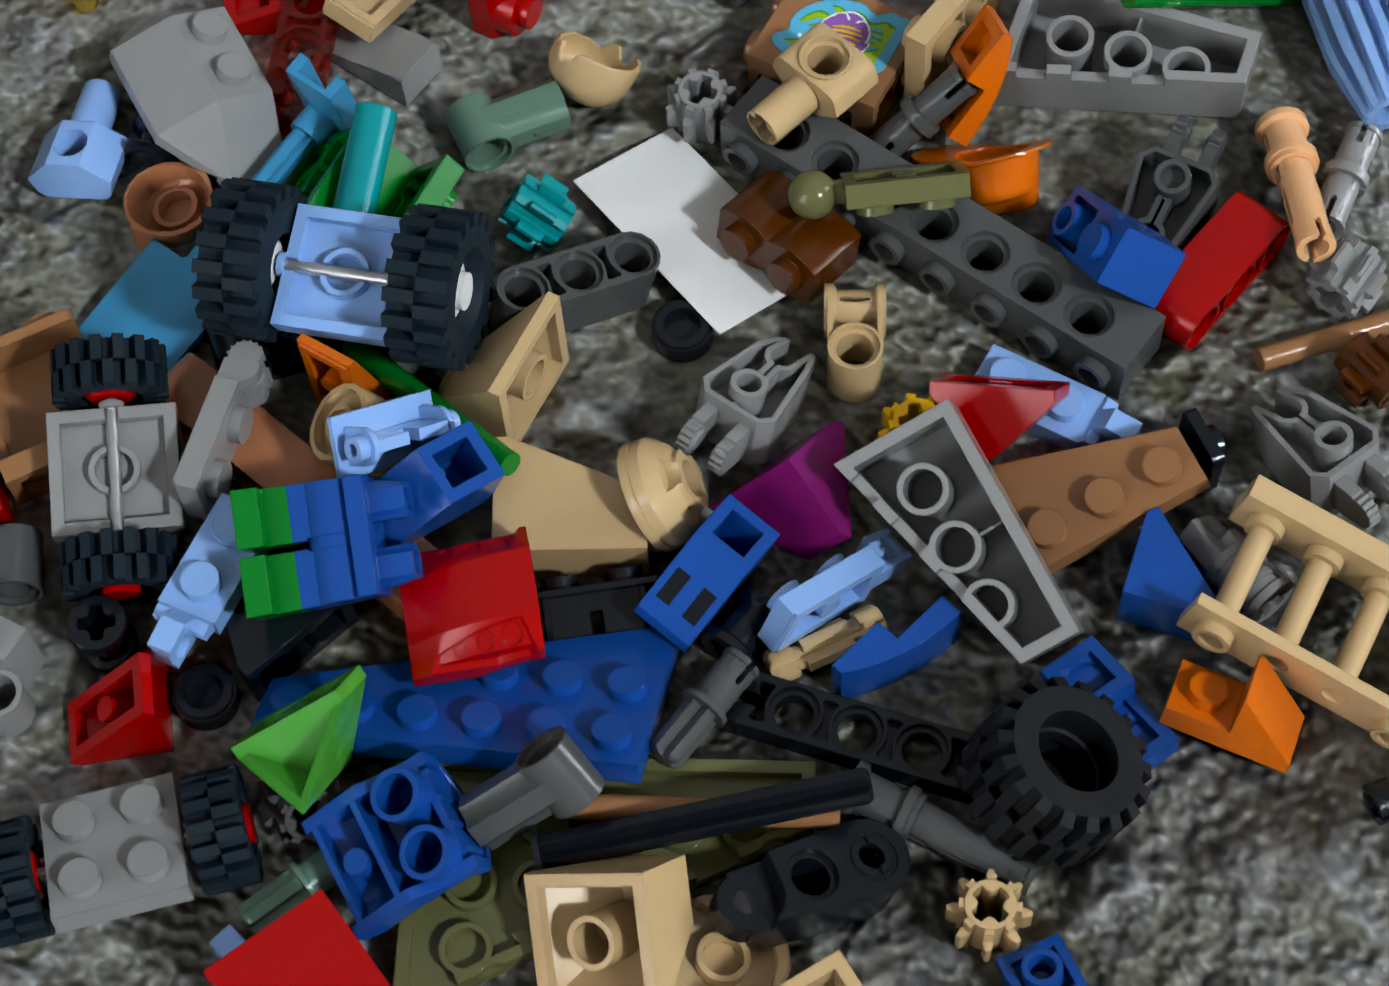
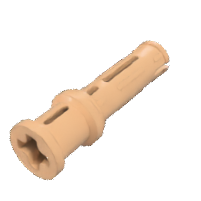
(1292, 166)

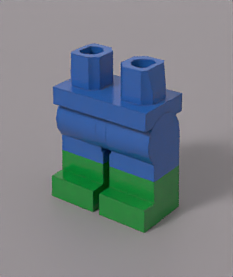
(345, 537)

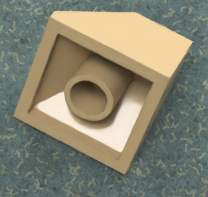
(512, 370)
(610, 921)

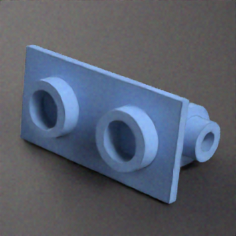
(386, 432)

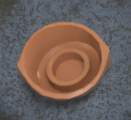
(167, 204)

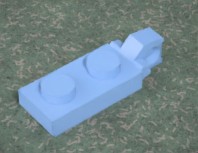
(1076, 421)
(201, 589)
(832, 590)

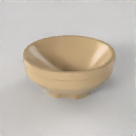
(662, 491)

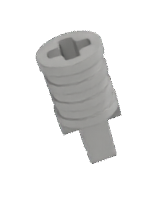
(1216, 550)

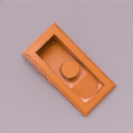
(331, 368)

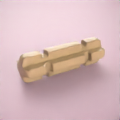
(823, 644)

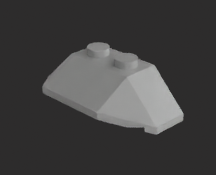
(199, 90)

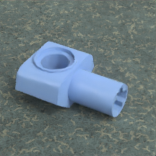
(83, 154)

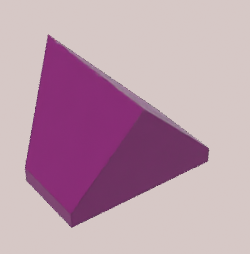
(803, 494)

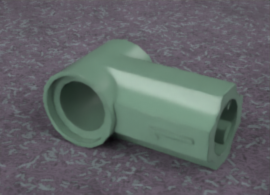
(492, 128)

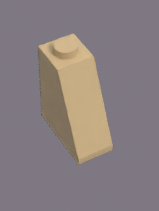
(570, 515)

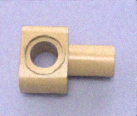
(807, 89)

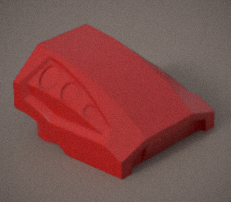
(473, 610)

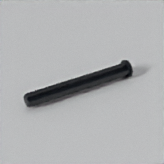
(702, 819)

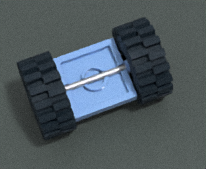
(344, 274)

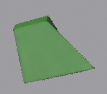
(306, 741)

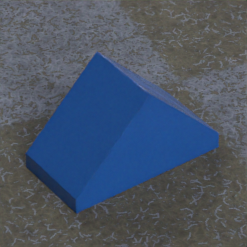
(1160, 579)

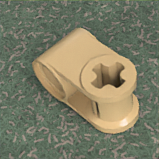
(854, 333)

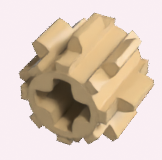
(988, 933)

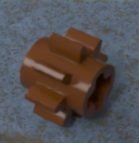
(1364, 370)

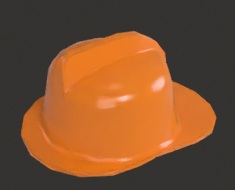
(1000, 175)

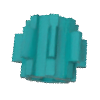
(537, 212)

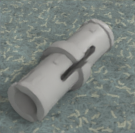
(1346, 175)

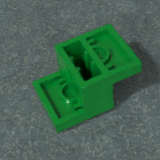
(402, 182)

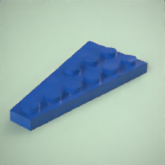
(597, 687)

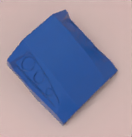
(397, 842)

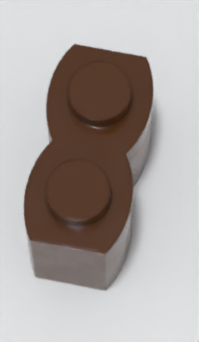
(790, 249)

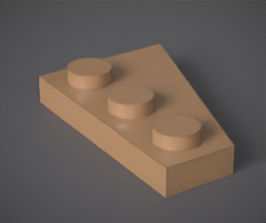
(1099, 491)

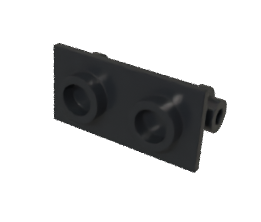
(569, 605)

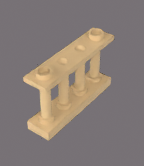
(1327, 550)

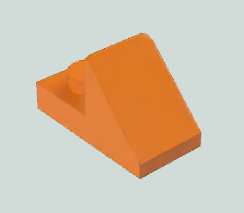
(1246, 719)

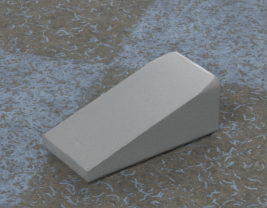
(394, 62)

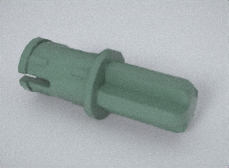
(286, 891)

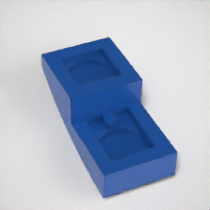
(885, 659)
(1098, 668)

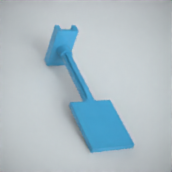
(156, 289)

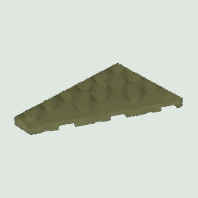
(484, 921)

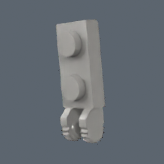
(220, 426)

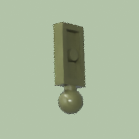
(878, 190)

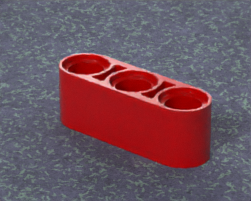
(1220, 267)

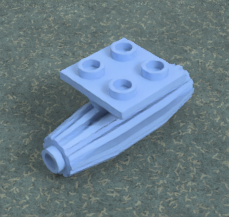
(1356, 52)

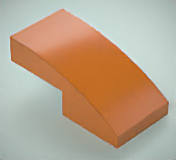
(983, 59)

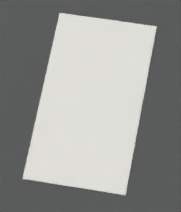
(677, 203)

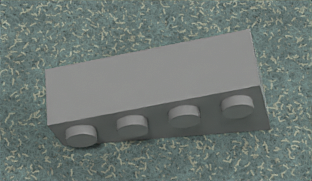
(1127, 60)
(958, 518)

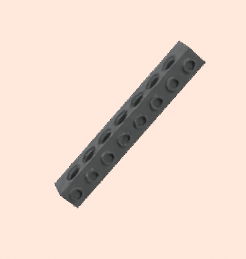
(971, 237)

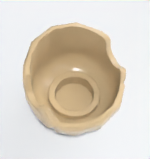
(588, 72)

